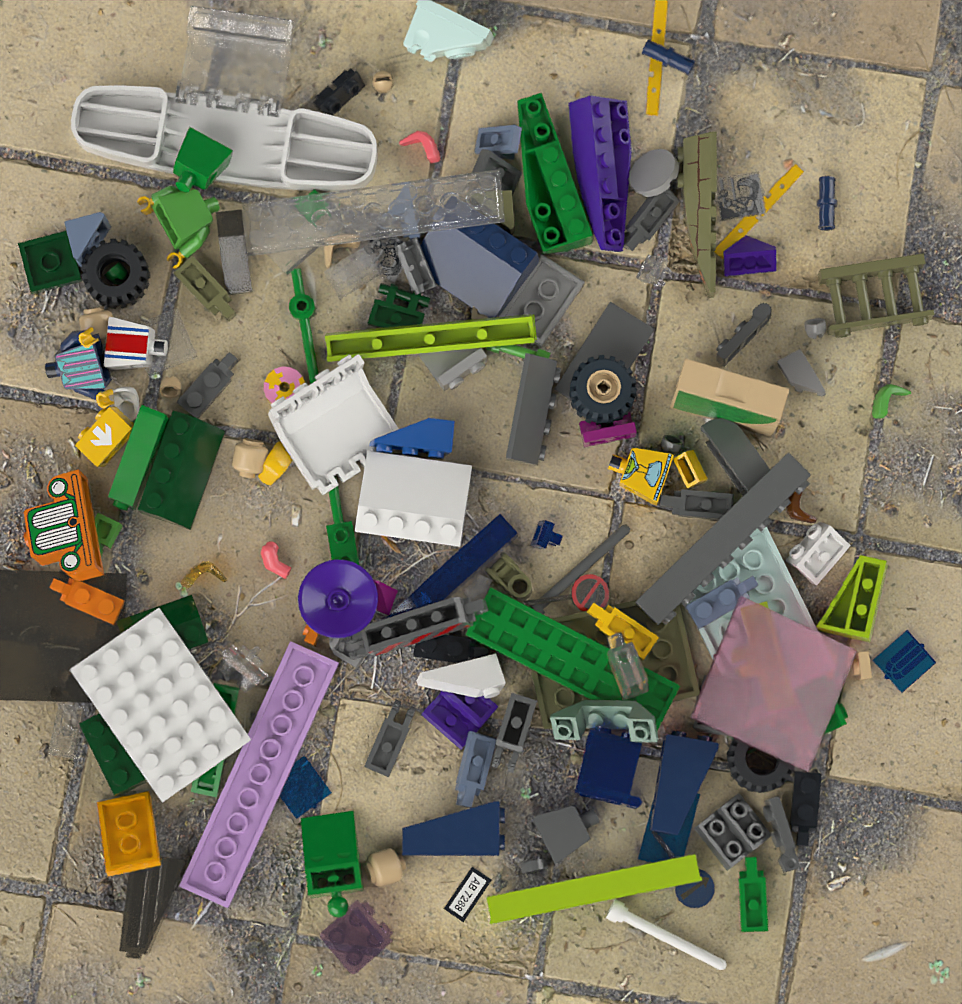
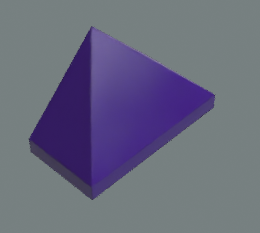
(749, 257)

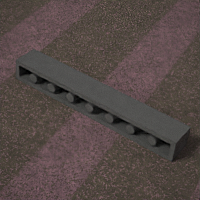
(723, 539)

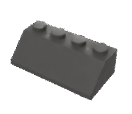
(531, 410)

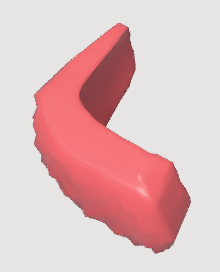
(428, 143)

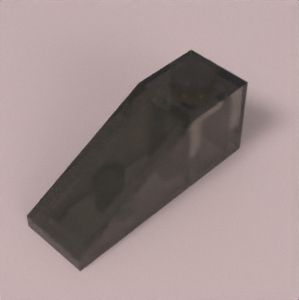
(234, 252)

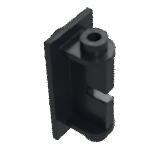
(347, 86)

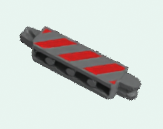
(416, 626)

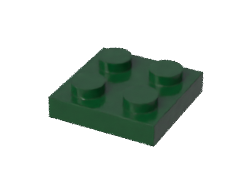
(49, 262)

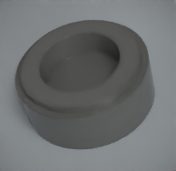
(534, 866)

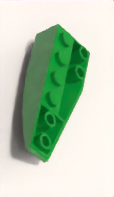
(548, 182)

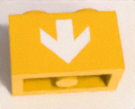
(105, 436)

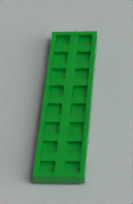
(561, 654)

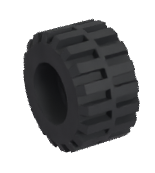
(109, 253)
(750, 780)

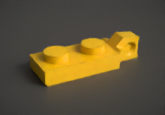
(614, 621)

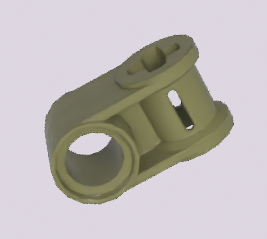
(508, 576)

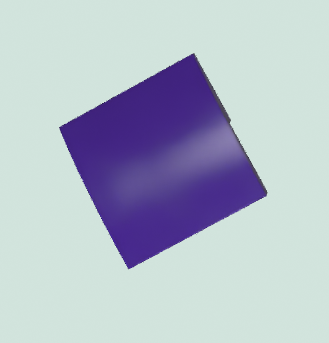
(458, 714)

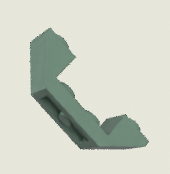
(572, 721)

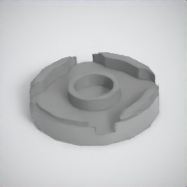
(653, 172)

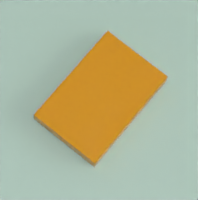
(128, 833)

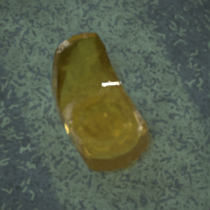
(198, 570)

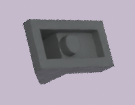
(489, 161)

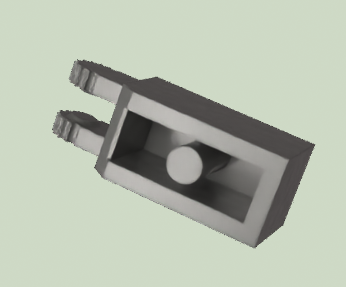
(514, 729)

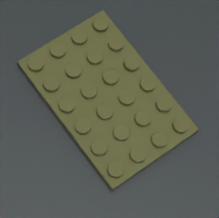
(667, 657)

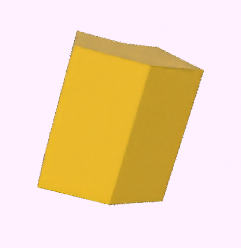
(695, 467)

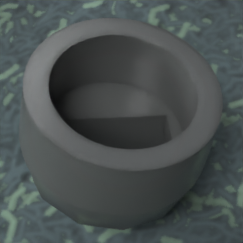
(671, 444)

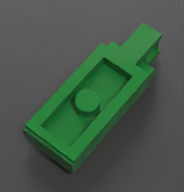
(752, 898)

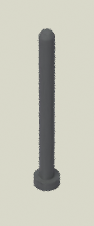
(583, 566)

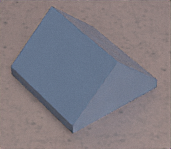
(85, 233)

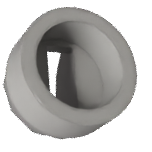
(815, 327)

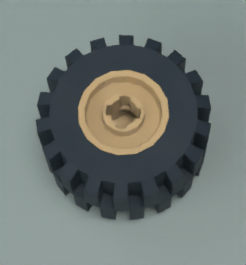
(602, 390)

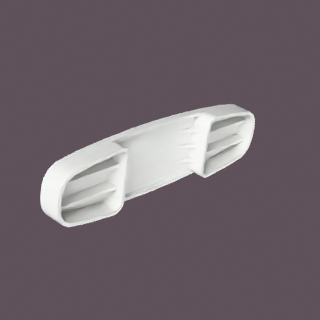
(285, 152)

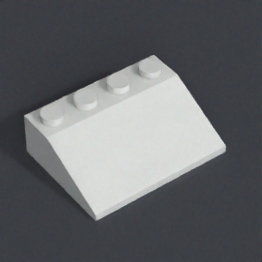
(413, 498)

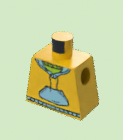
(643, 472)

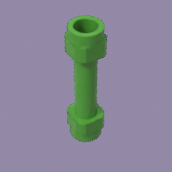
(518, 351)

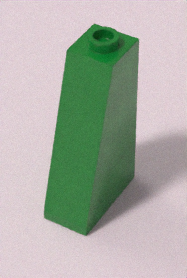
(138, 458)

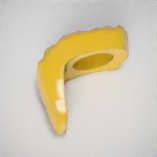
(275, 464)

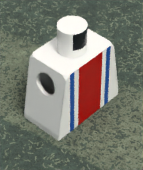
(131, 345)

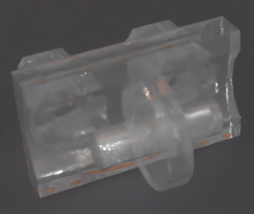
(246, 663)

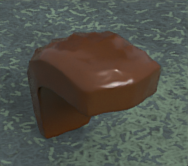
(795, 512)

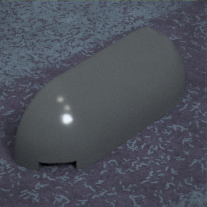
(735, 453)

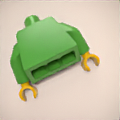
(183, 218)

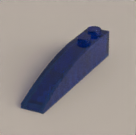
(461, 566)

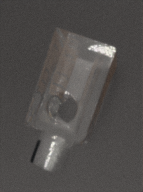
(630, 675)

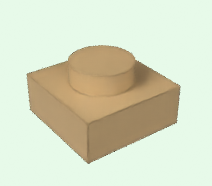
(861, 666)

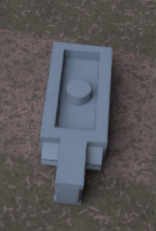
(719, 601)
(474, 767)

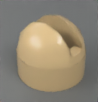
(382, 86)
(168, 382)

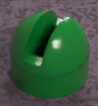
(117, 274)

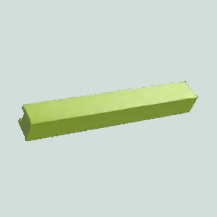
(432, 337)
(593, 889)

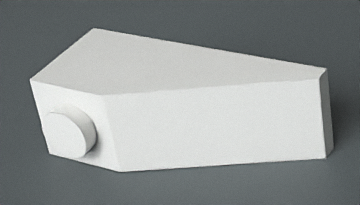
(468, 678)

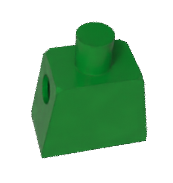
(200, 161)

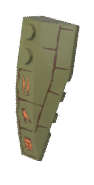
(698, 196)

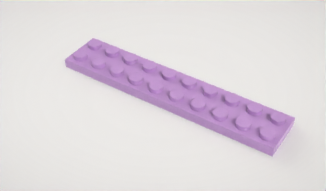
(259, 775)

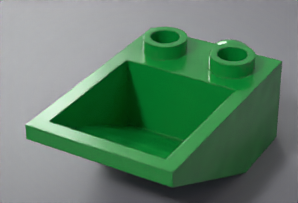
(332, 854)

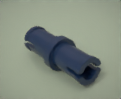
(668, 57)
(826, 203)

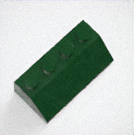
(181, 470)

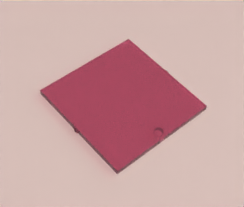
(773, 684)

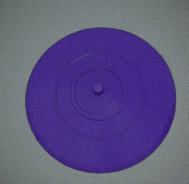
(337, 598)

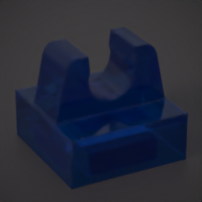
(544, 535)

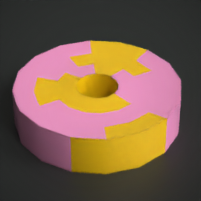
(281, 376)

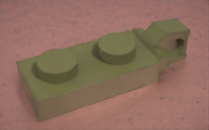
(205, 288)

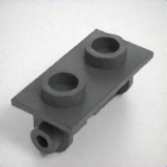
(415, 266)

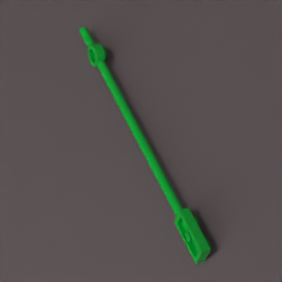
(341, 533)

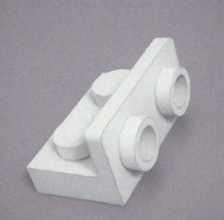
(817, 552)

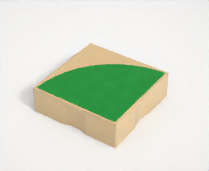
(729, 396)

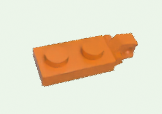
(89, 599)

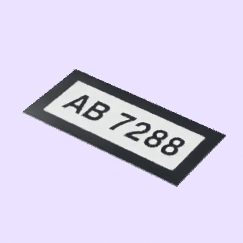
(467, 894)

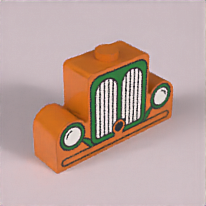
(65, 528)

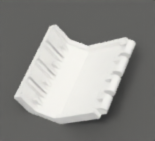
(331, 424)

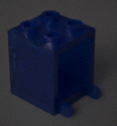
(609, 768)

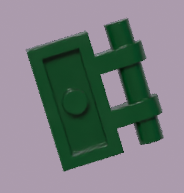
(387, 314)

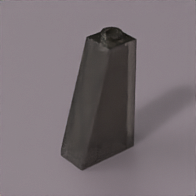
(147, 903)

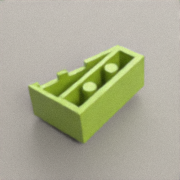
(857, 602)

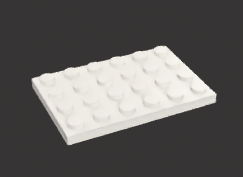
(160, 704)

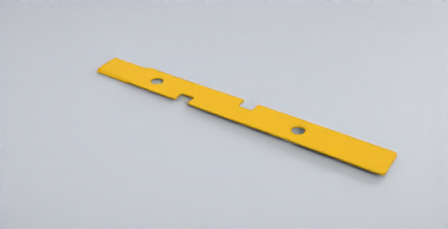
(659, 22)
(748, 222)

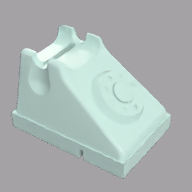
(444, 33)

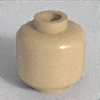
(98, 319)
(249, 457)
(384, 867)

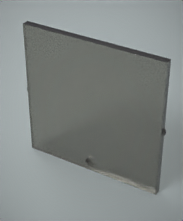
(46, 637)

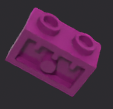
(601, 434)

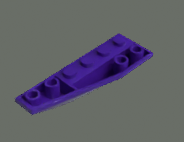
(602, 165)

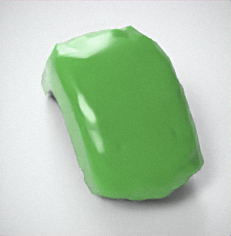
(882, 398)

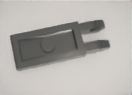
(744, 334)
(389, 741)

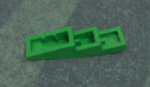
(210, 781)

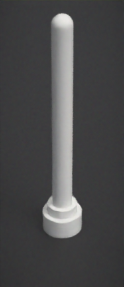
(620, 913)

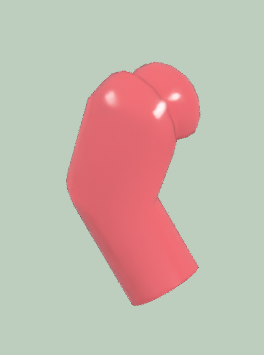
(271, 560)

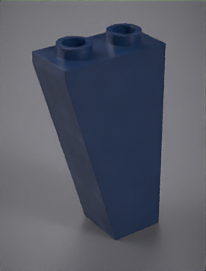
(679, 778)
(458, 834)

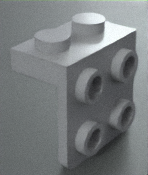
(454, 365)

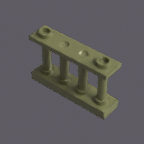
(859, 275)

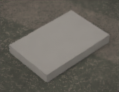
(547, 295)

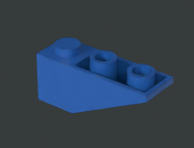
(425, 436)

